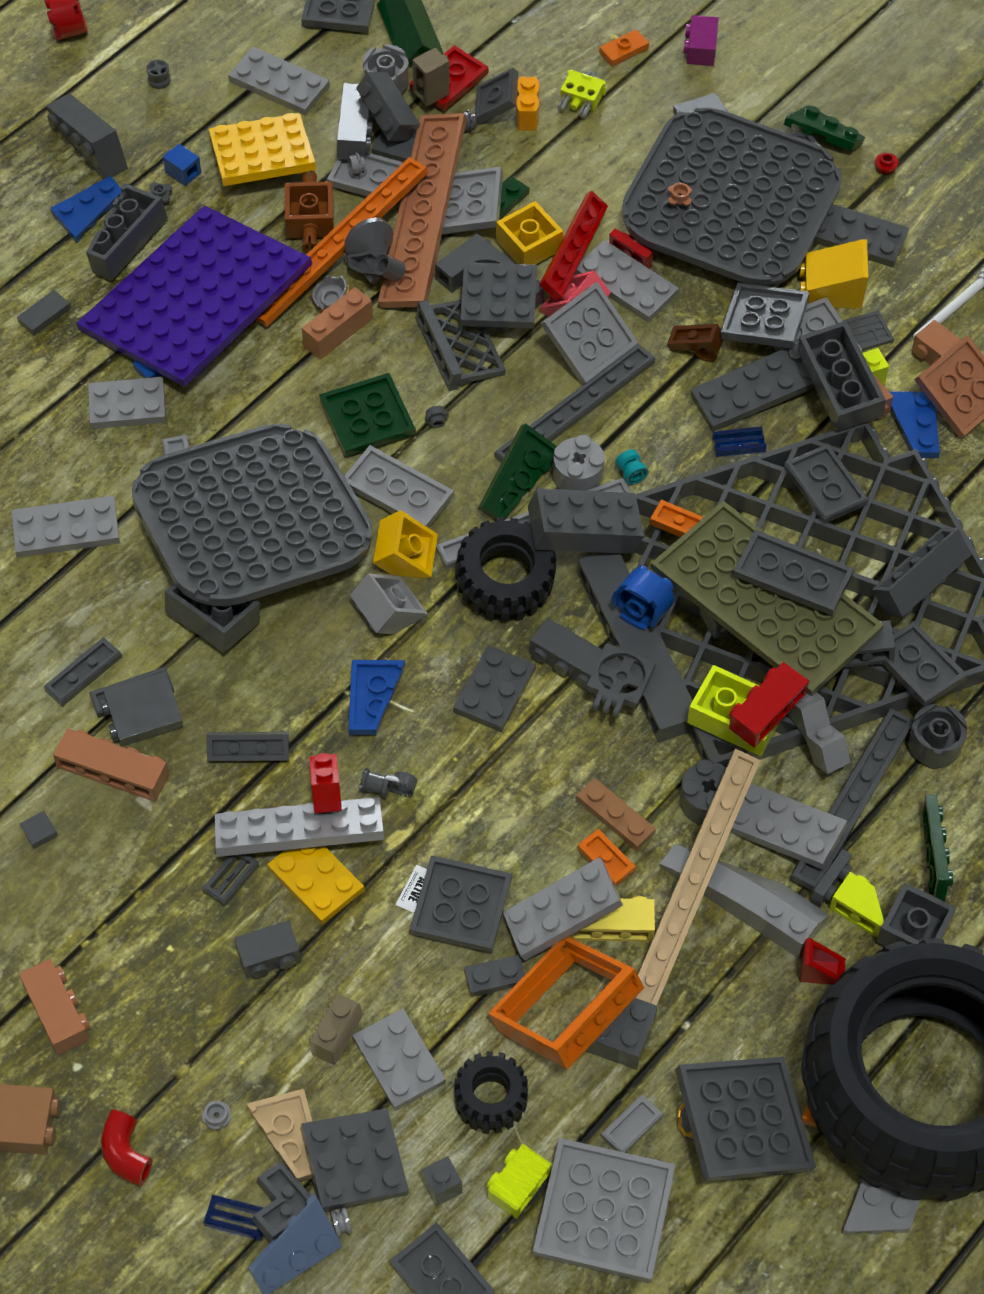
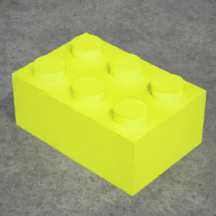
(714, 703)

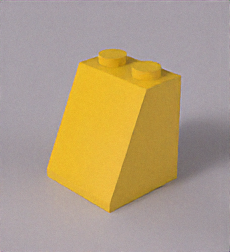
(837, 274)

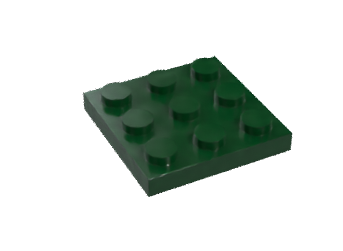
(367, 414)

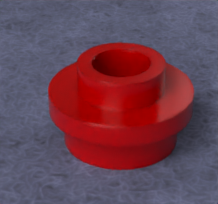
(886, 163)

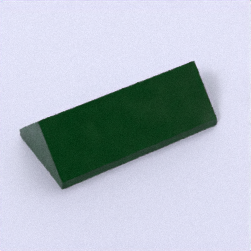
(408, 27)

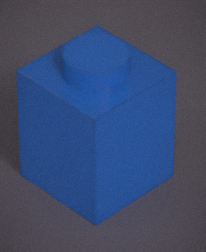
(182, 164)

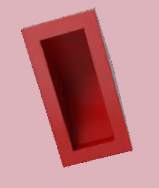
(820, 964)

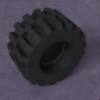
(497, 1070)

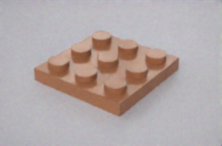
(957, 386)

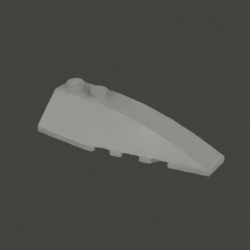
(758, 902)

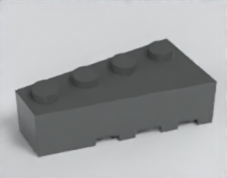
(88, 135)
(127, 228)

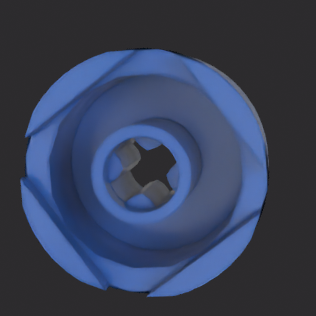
(643, 598)

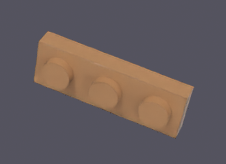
(615, 814)

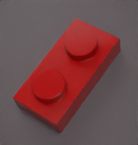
(631, 247)

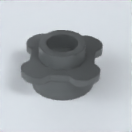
(161, 190)

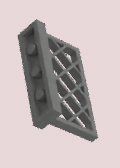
(442, 351)

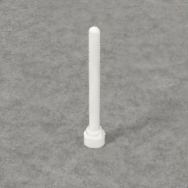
(958, 301)

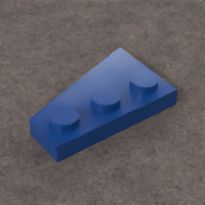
(85, 207)
(917, 421)
(371, 692)

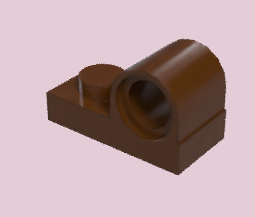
(702, 339)

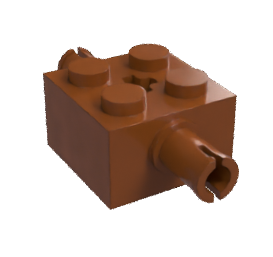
(309, 209)

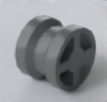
(158, 74)

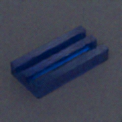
(738, 438)
(229, 1227)

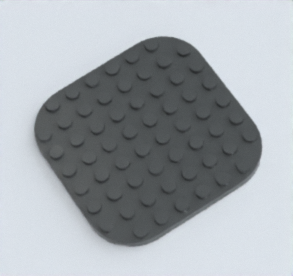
(752, 196)
(251, 514)

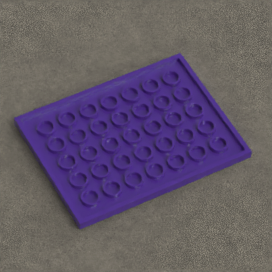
(194, 295)

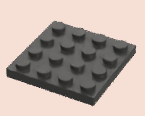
(744, 1118)

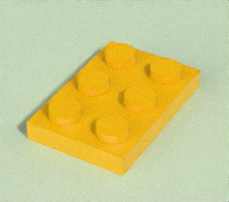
(316, 880)

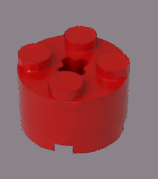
(66, 17)

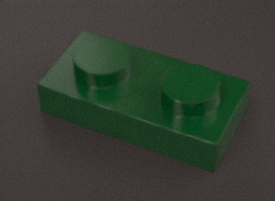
(512, 194)

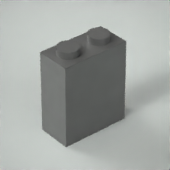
(142, 709)

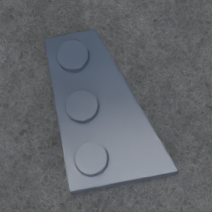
(298, 1248)

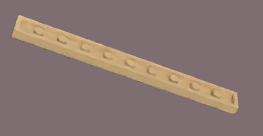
(696, 875)

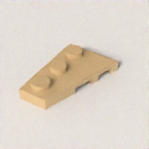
(281, 1123)

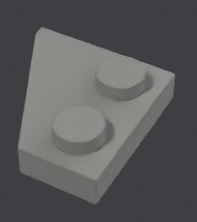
(880, 1211)

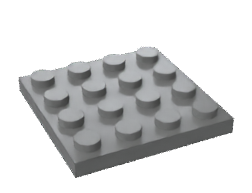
(604, 1210)

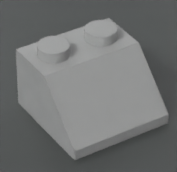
(387, 603)

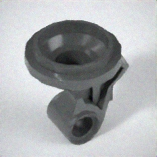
(367, 250)

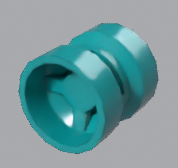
(632, 468)

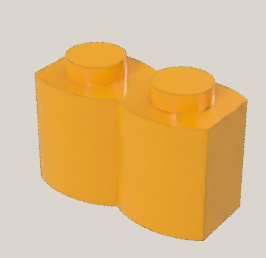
(527, 103)

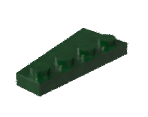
(522, 466)
(936, 854)

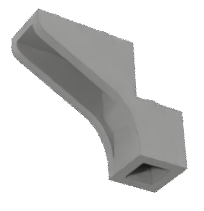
(824, 741)

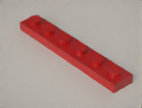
(573, 245)

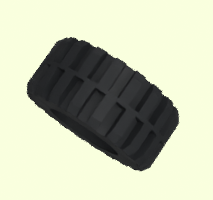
(500, 598)

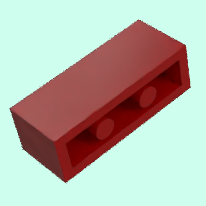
(768, 704)

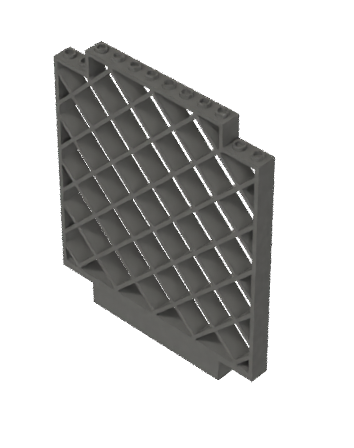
(669, 697)

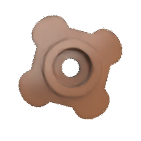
(680, 194)

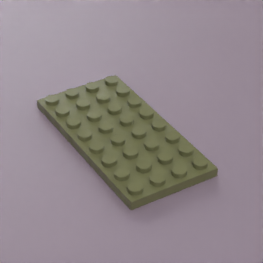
(768, 623)

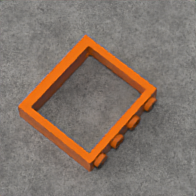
(589, 1023)

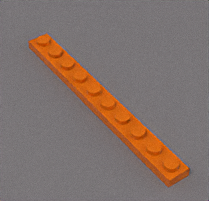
(332, 245)

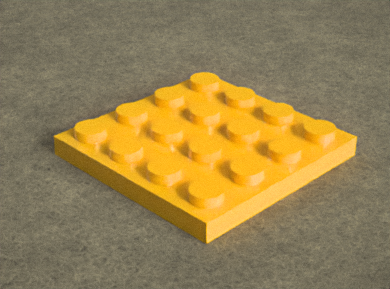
(262, 149)

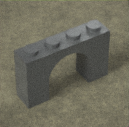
(475, 250)

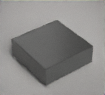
(38, 829)

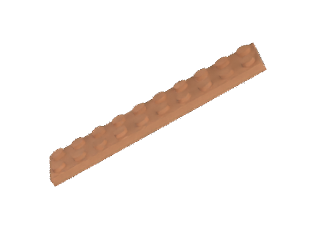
(424, 210)

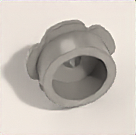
(356, 164)
(213, 1108)

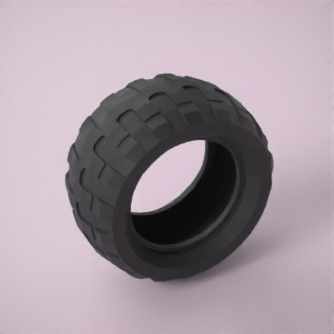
(852, 1115)

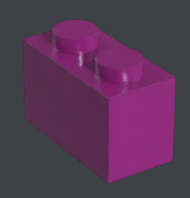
(702, 40)

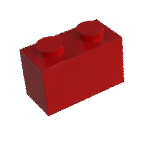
(325, 783)

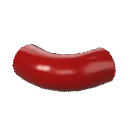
(118, 1150)

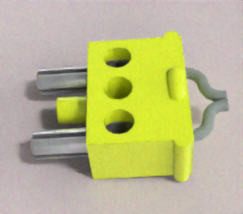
(581, 91)

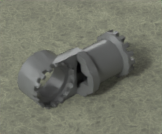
(399, 783)

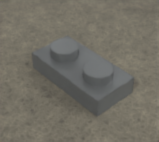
(827, 886)
(494, 975)

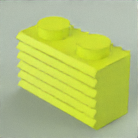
(518, 1180)

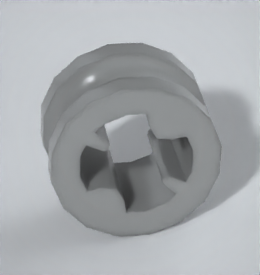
(341, 1222)

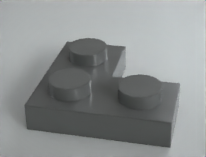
(288, 1200)

